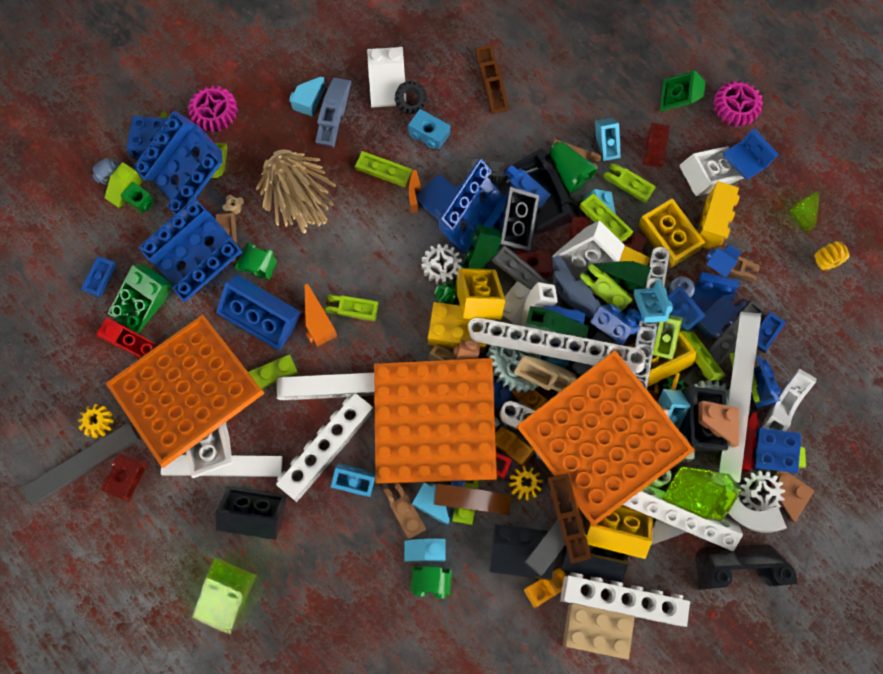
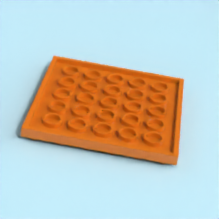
(183, 390)
(434, 421)
(605, 437)

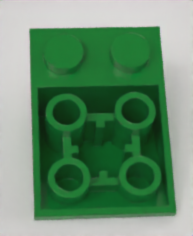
(140, 297)

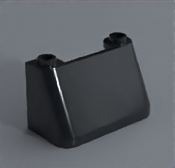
(559, 206)
(716, 565)

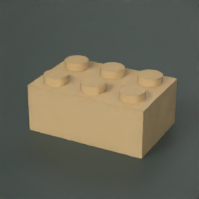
(598, 631)

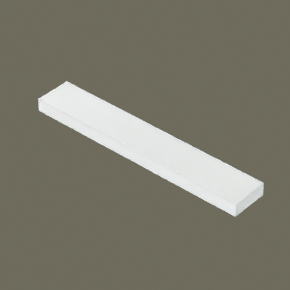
(241, 466)

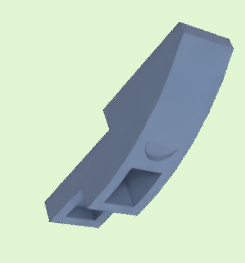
(331, 111)
(572, 291)

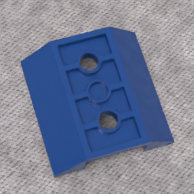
(174, 154)
(468, 209)
(185, 240)

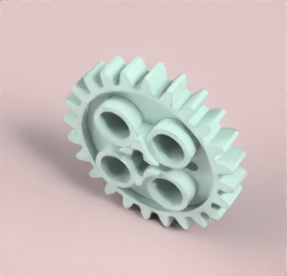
(504, 365)

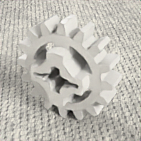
(434, 265)
(760, 482)

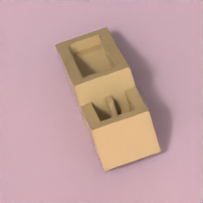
(545, 373)

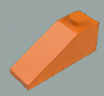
(317, 323)

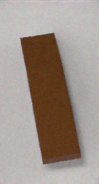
(491, 79)
(472, 499)
(569, 518)

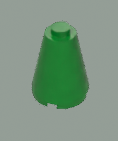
(571, 166)

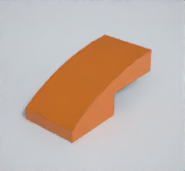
(414, 189)

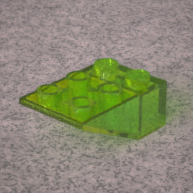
(703, 493)
(223, 595)

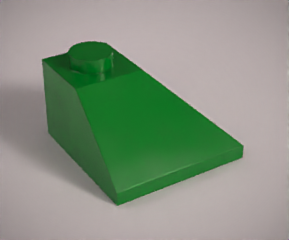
(681, 90)

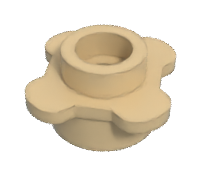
(236, 208)

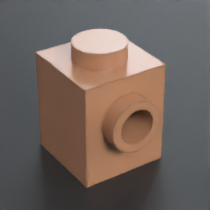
(466, 350)

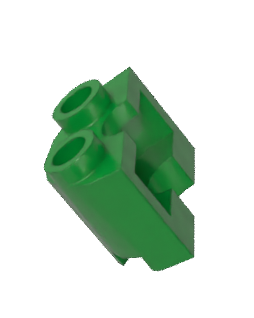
(256, 261)
(430, 580)

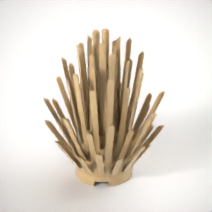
(289, 180)

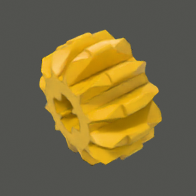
(831, 255)
(88, 425)
(525, 476)

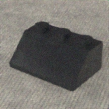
(518, 219)
(698, 436)
(250, 513)
(512, 547)
(603, 565)

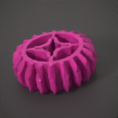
(741, 99)
(201, 108)

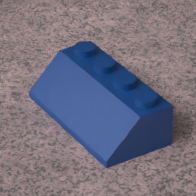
(257, 312)

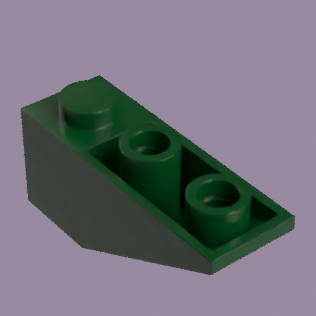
(483, 247)
(626, 274)
(554, 322)

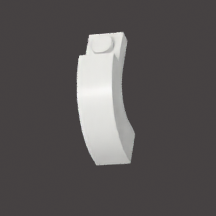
(539, 296)
(793, 391)
(759, 521)

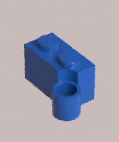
(723, 260)

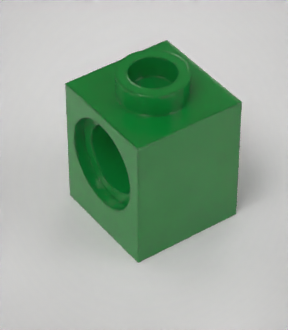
(134, 192)

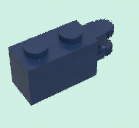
(719, 315)

